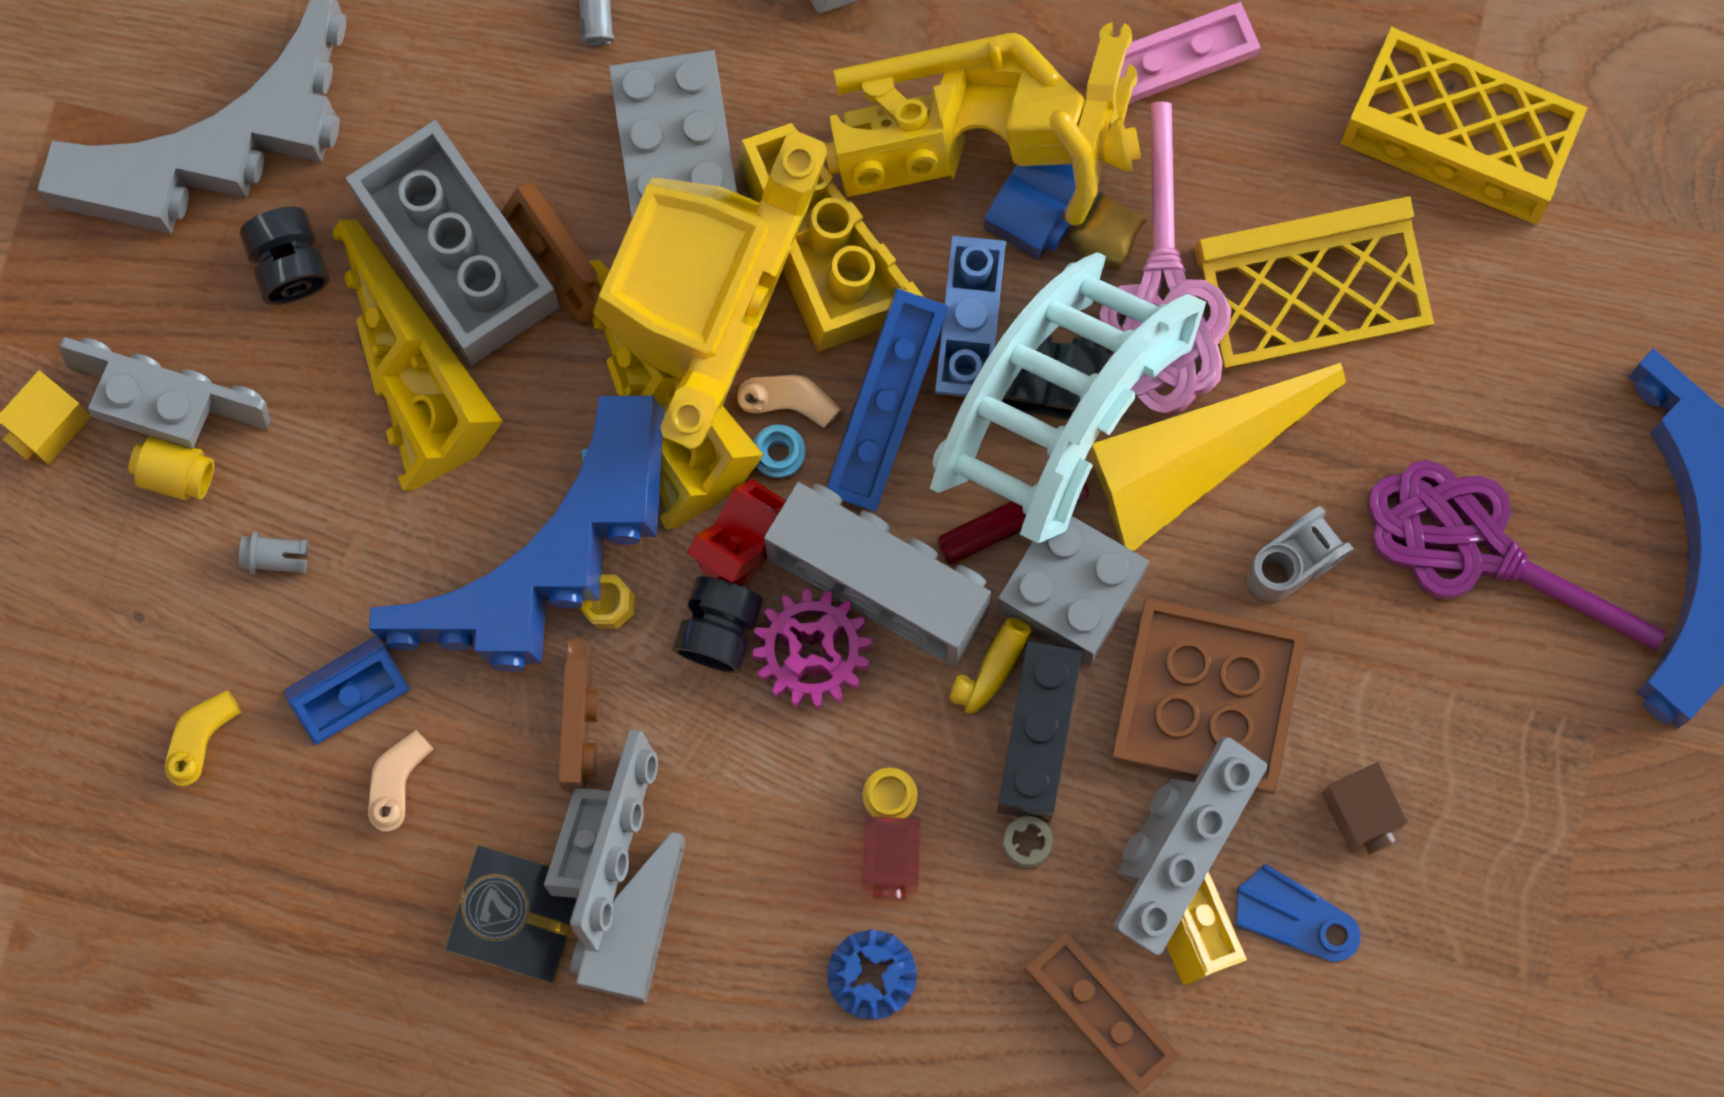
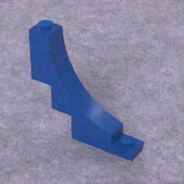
(1694, 451)

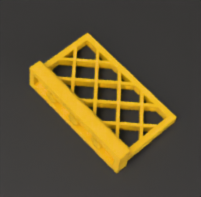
(1459, 164)
(1318, 235)

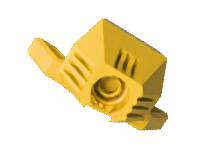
(701, 278)

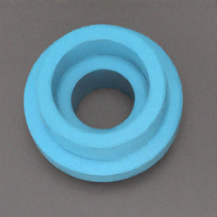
(784, 436)

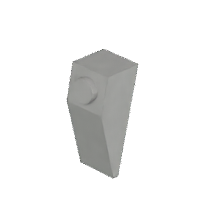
(633, 941)

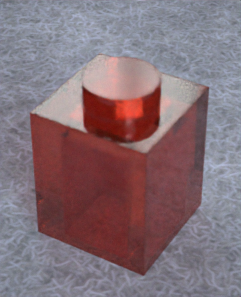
(891, 857)

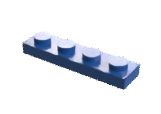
(886, 398)

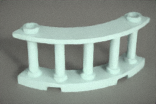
(1104, 397)

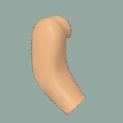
(788, 392)
(389, 781)

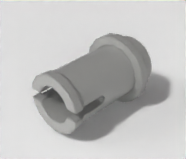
(596, 22)
(269, 554)

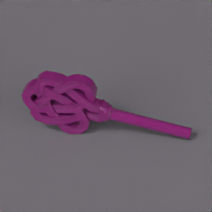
(1508, 562)

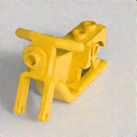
(992, 86)

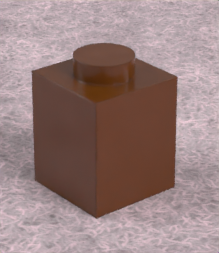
(1365, 809)

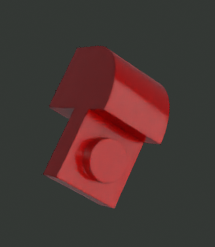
(736, 543)

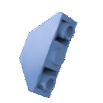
(972, 312)

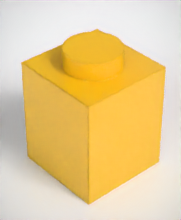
(42, 419)

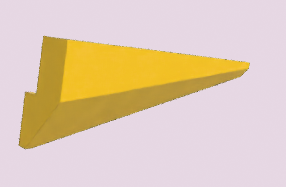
(430, 396)
(1174, 462)
(689, 477)

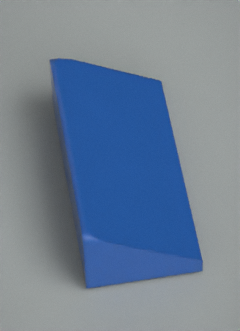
(346, 690)

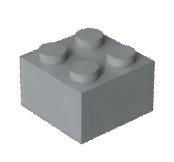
(1073, 588)

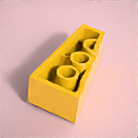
(835, 262)

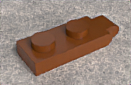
(553, 250)
(579, 708)

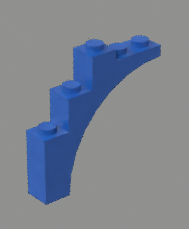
(562, 563)

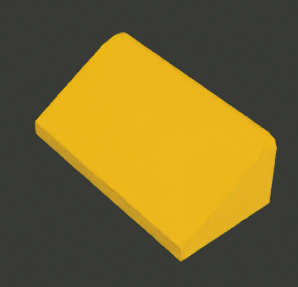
(1204, 937)

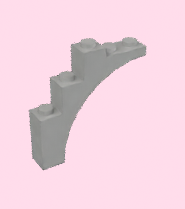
(147, 179)

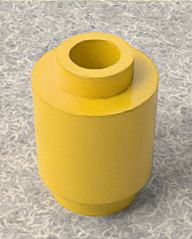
(171, 469)

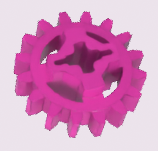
(827, 630)

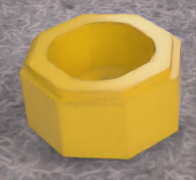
(615, 604)

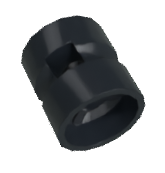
(287, 263)
(718, 624)

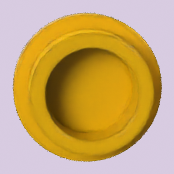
(890, 793)

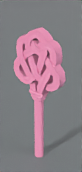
(1166, 263)

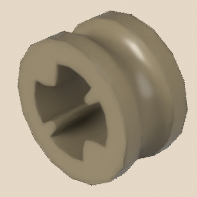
(1019, 827)

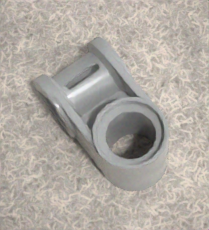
(1305, 553)

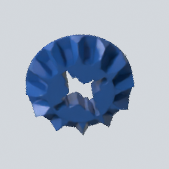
(865, 1000)

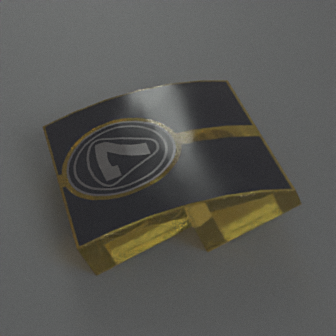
(511, 917)

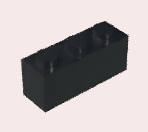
(1039, 731)

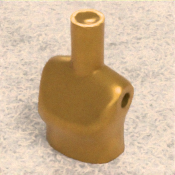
(1107, 230)

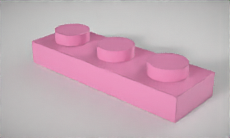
(1191, 50)

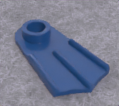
(1293, 916)

